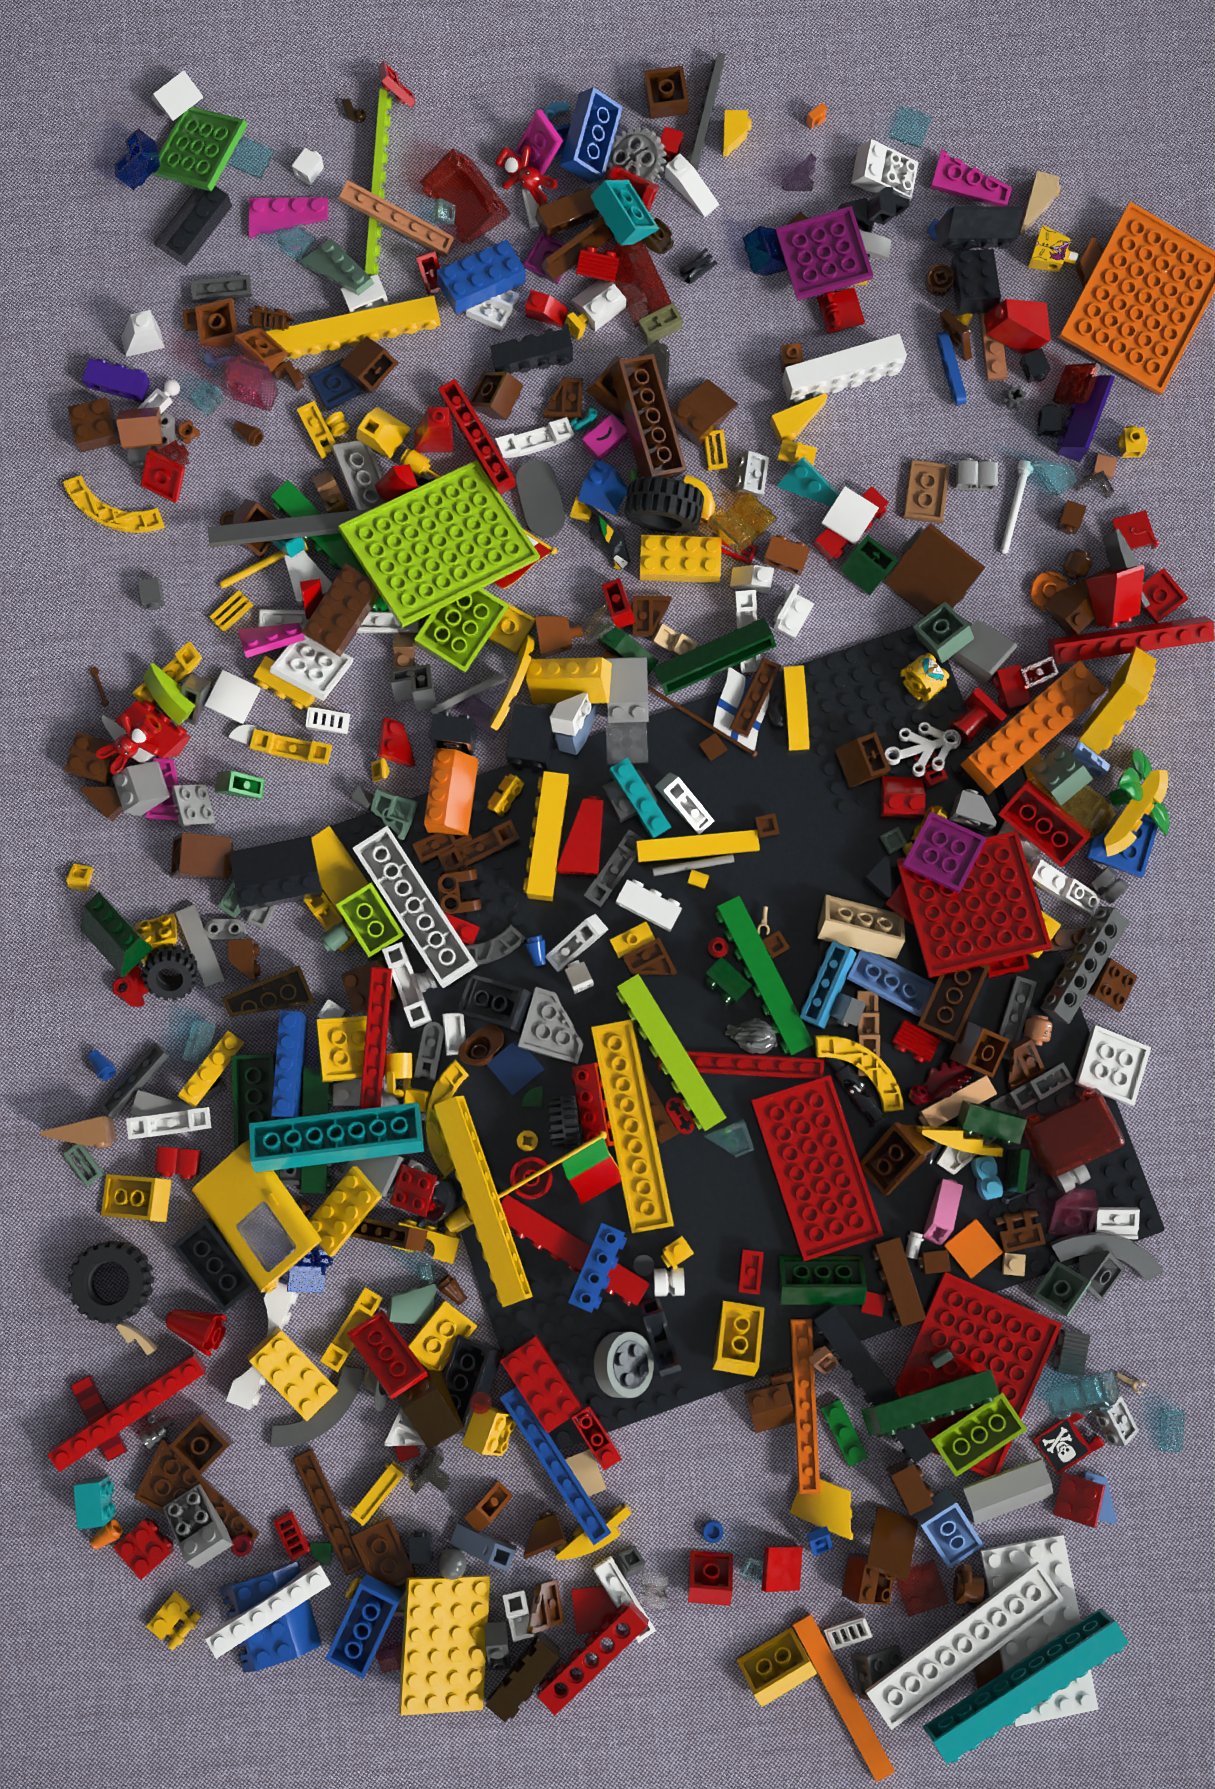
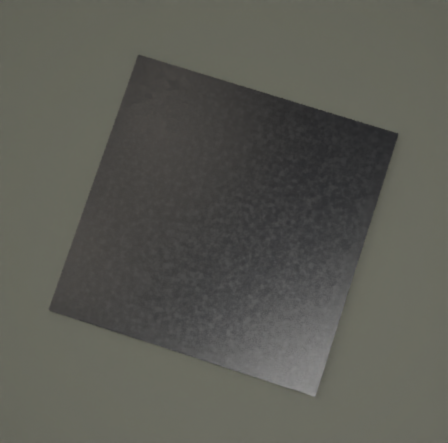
(718, 1200)

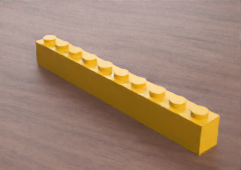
(354, 327)
(482, 1201)

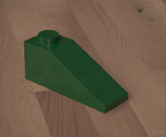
(623, 645)

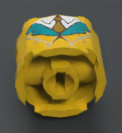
(924, 677)

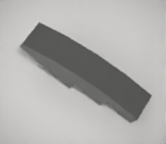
(1121, 556)
(1033, 1090)

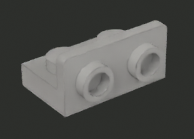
(751, 473)
(1116, 1423)

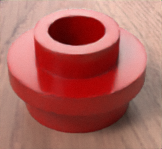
(718, 954)

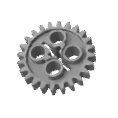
(625, 147)

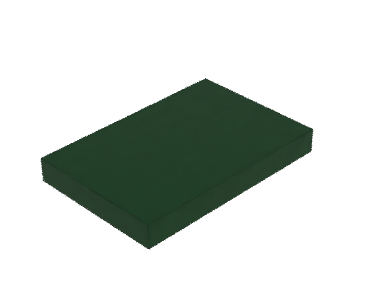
(1016, 1170)

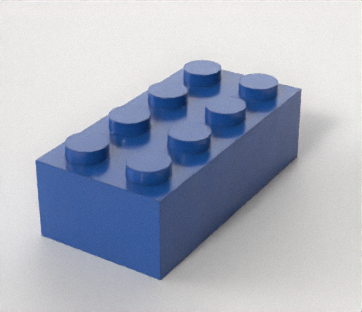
(591, 135)
(481, 276)
(364, 1626)

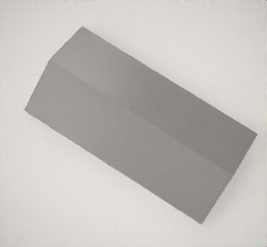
(359, 473)
(1008, 1491)

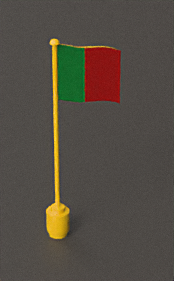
(586, 1167)

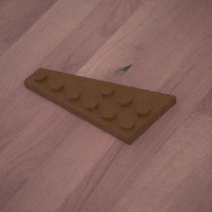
(171, 1477)

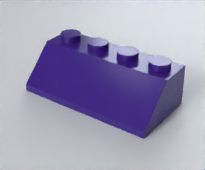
(1084, 421)

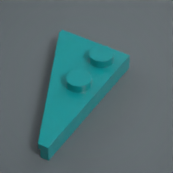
(809, 483)

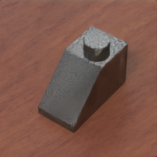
(662, 358)

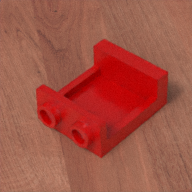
(645, 189)

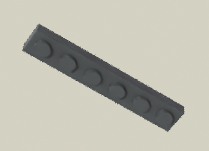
(708, 103)

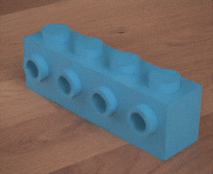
(827, 984)

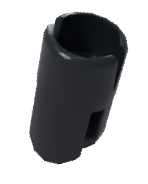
(694, 267)

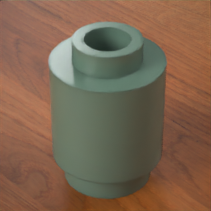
(335, 937)

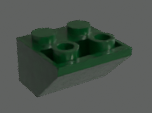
(868, 565)
(727, 981)

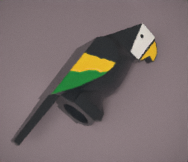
(610, 539)

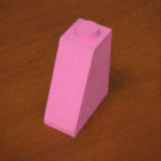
(943, 1212)

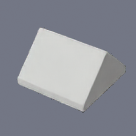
(177, 96)

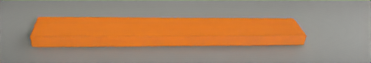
(805, 1407)
(843, 1697)

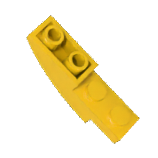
(581, 1544)

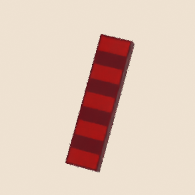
(92, 1406)

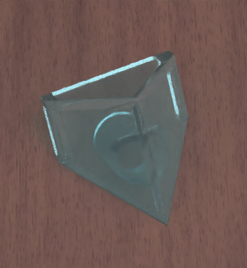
(733, 1138)

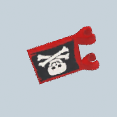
(1065, 1445)

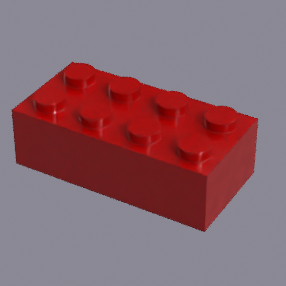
(541, 1383)

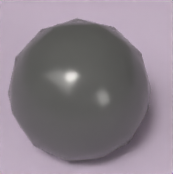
(451, 1564)

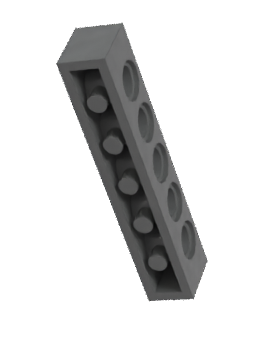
(1084, 964)

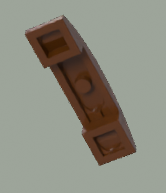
(479, 847)

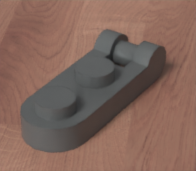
(429, 1050)

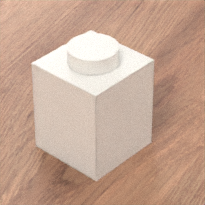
(308, 166)

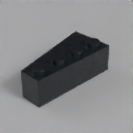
(533, 351)

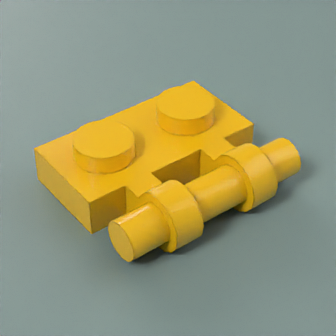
(169, 1615)

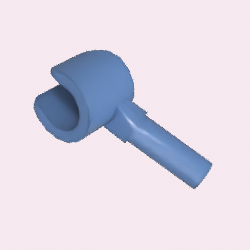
(211, 361)

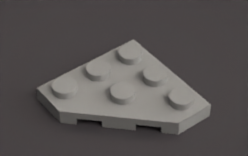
(550, 1029)

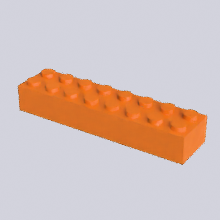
(1033, 727)

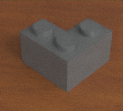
(414, 684)

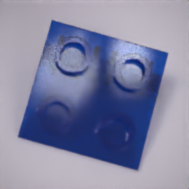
(309, 1272)

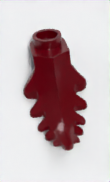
(940, 1083)

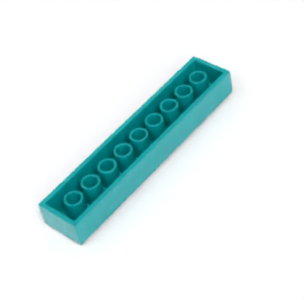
(1025, 1685)

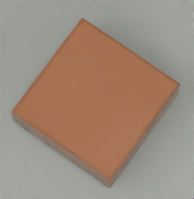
(1105, 464)

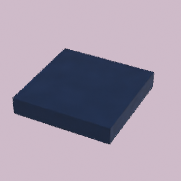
(334, 385)
(515, 1067)

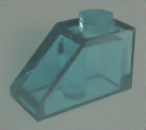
(1054, 476)

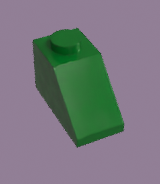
(239, 785)

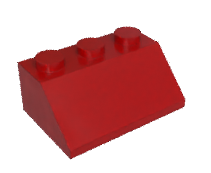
(171, 738)

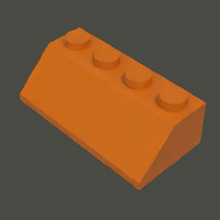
(451, 792)

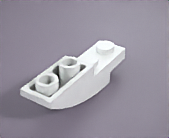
(1064, 888)

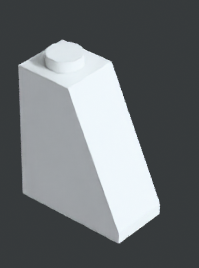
(141, 334)
(303, 569)

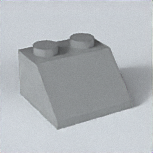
(141, 787)
(972, 811)

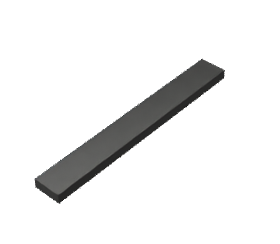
(279, 528)

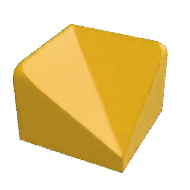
(417, 1096)

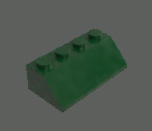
(113, 934)
(822, 1280)

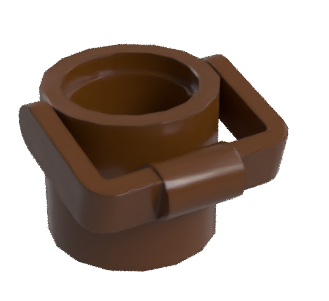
(967, 1587)

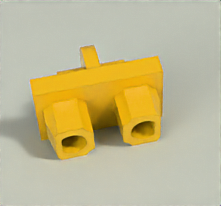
(793, 452)

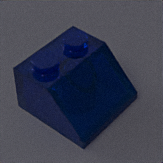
(764, 251)

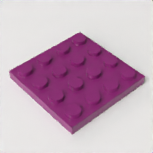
(824, 253)

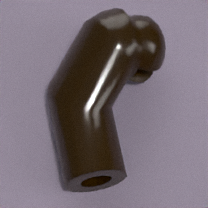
(352, 114)

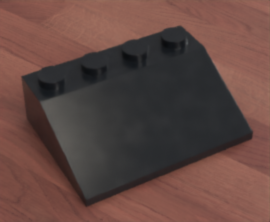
(275, 873)

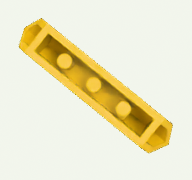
(1121, 833)

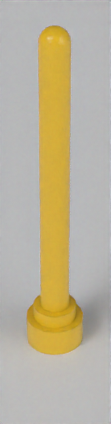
(254, 568)

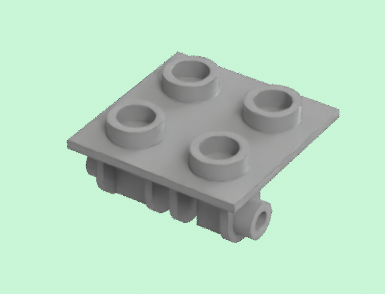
(192, 805)

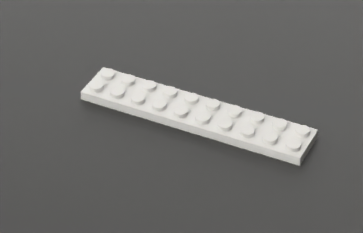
(964, 1645)

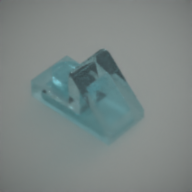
(296, 242)
(752, 1569)

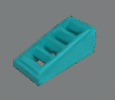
(290, 546)

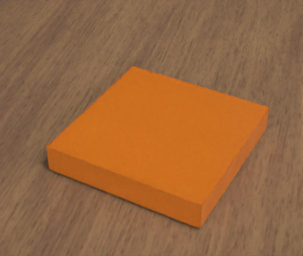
(973, 1248)

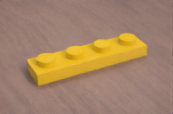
(211, 1069)

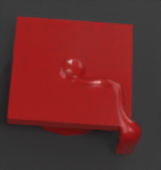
(1136, 530)

